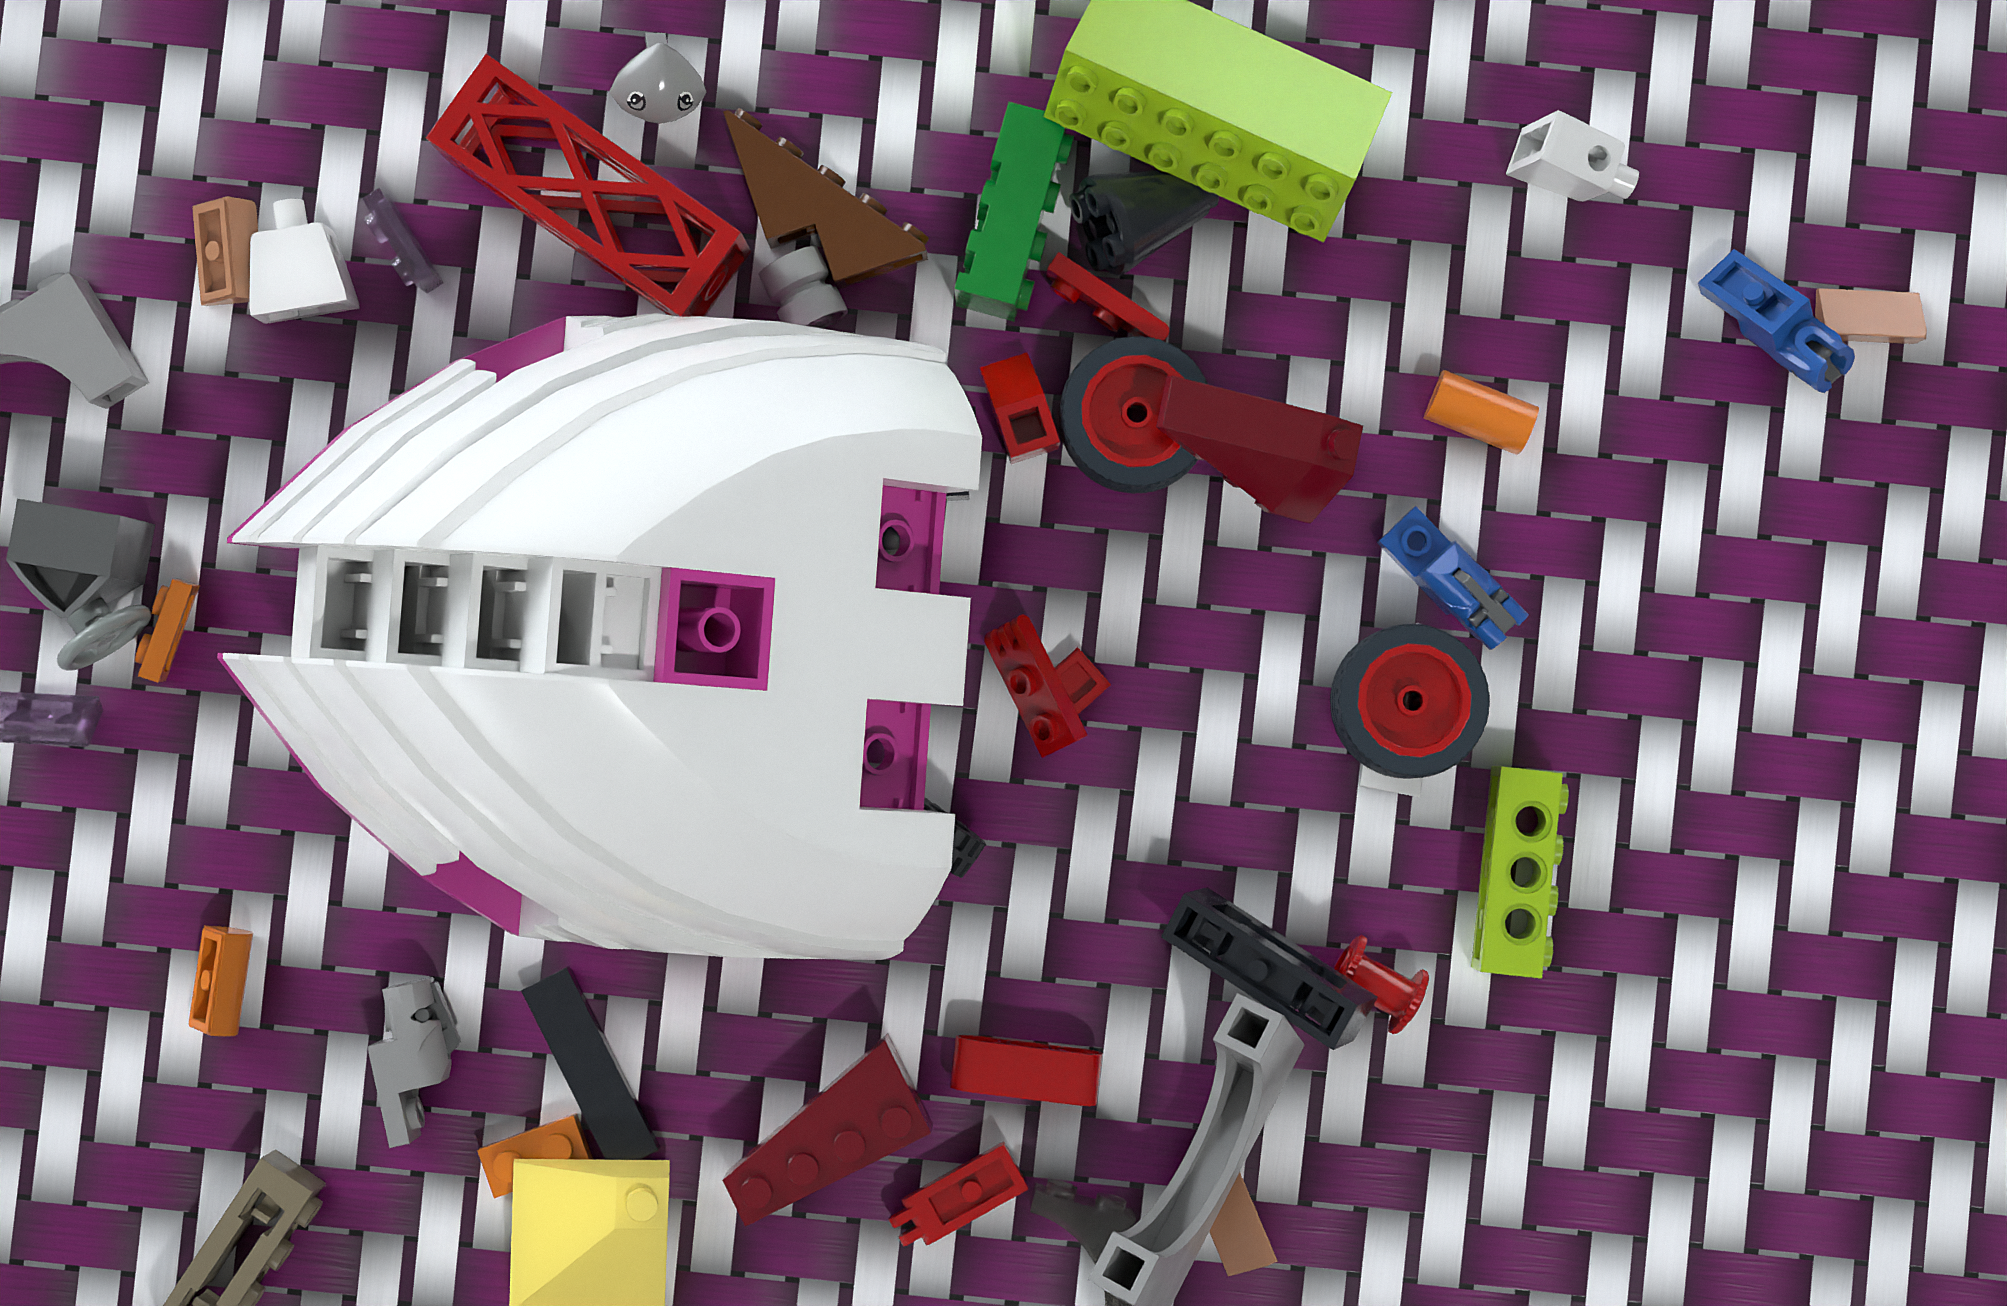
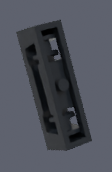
(1269, 967)

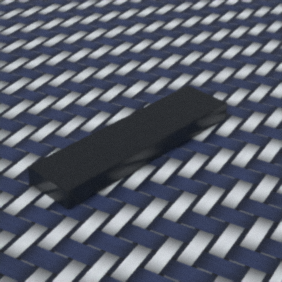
(590, 1067)

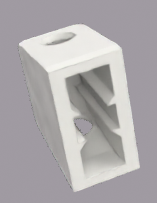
(1571, 159)
(297, 268)

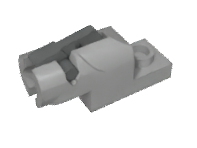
(414, 1056)

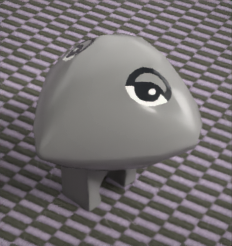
(658, 83)

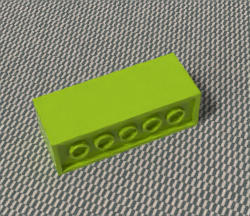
(1219, 107)

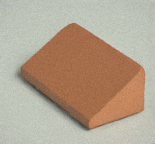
(223, 249)
(1872, 315)
(1240, 1233)

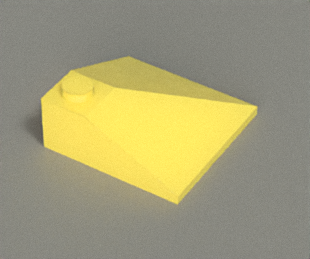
(589, 1232)

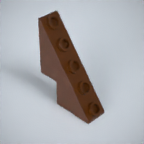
(805, 201)

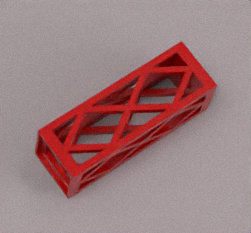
(707, 271)

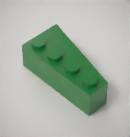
(1012, 213)

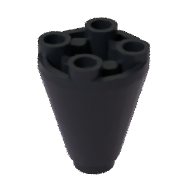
(1135, 215)

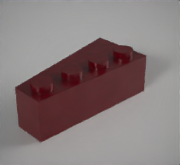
(837, 1132)

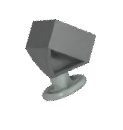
(76, 567)

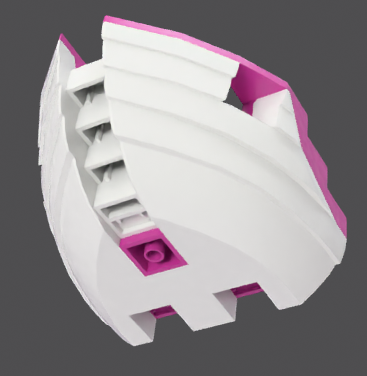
(624, 626)

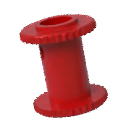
(1395, 992)

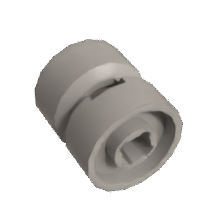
(800, 286)

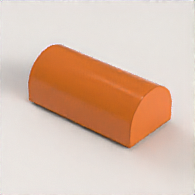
(1481, 412)
(220, 980)

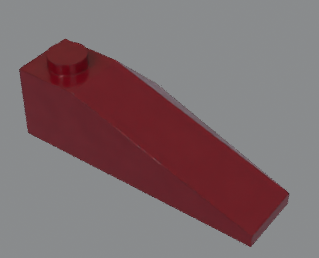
(1270, 449)

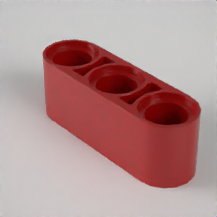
(1026, 1070)

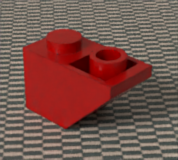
(1020, 408)

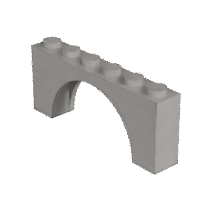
(72, 334)
(1253, 1064)

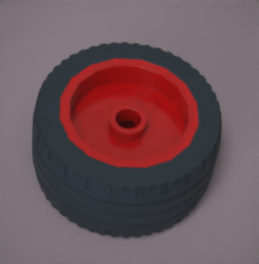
(1095, 418)
(1449, 701)

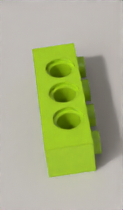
(1498, 895)

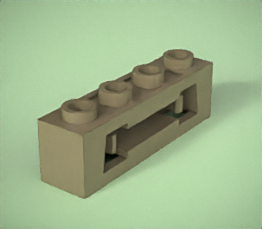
(286, 1187)

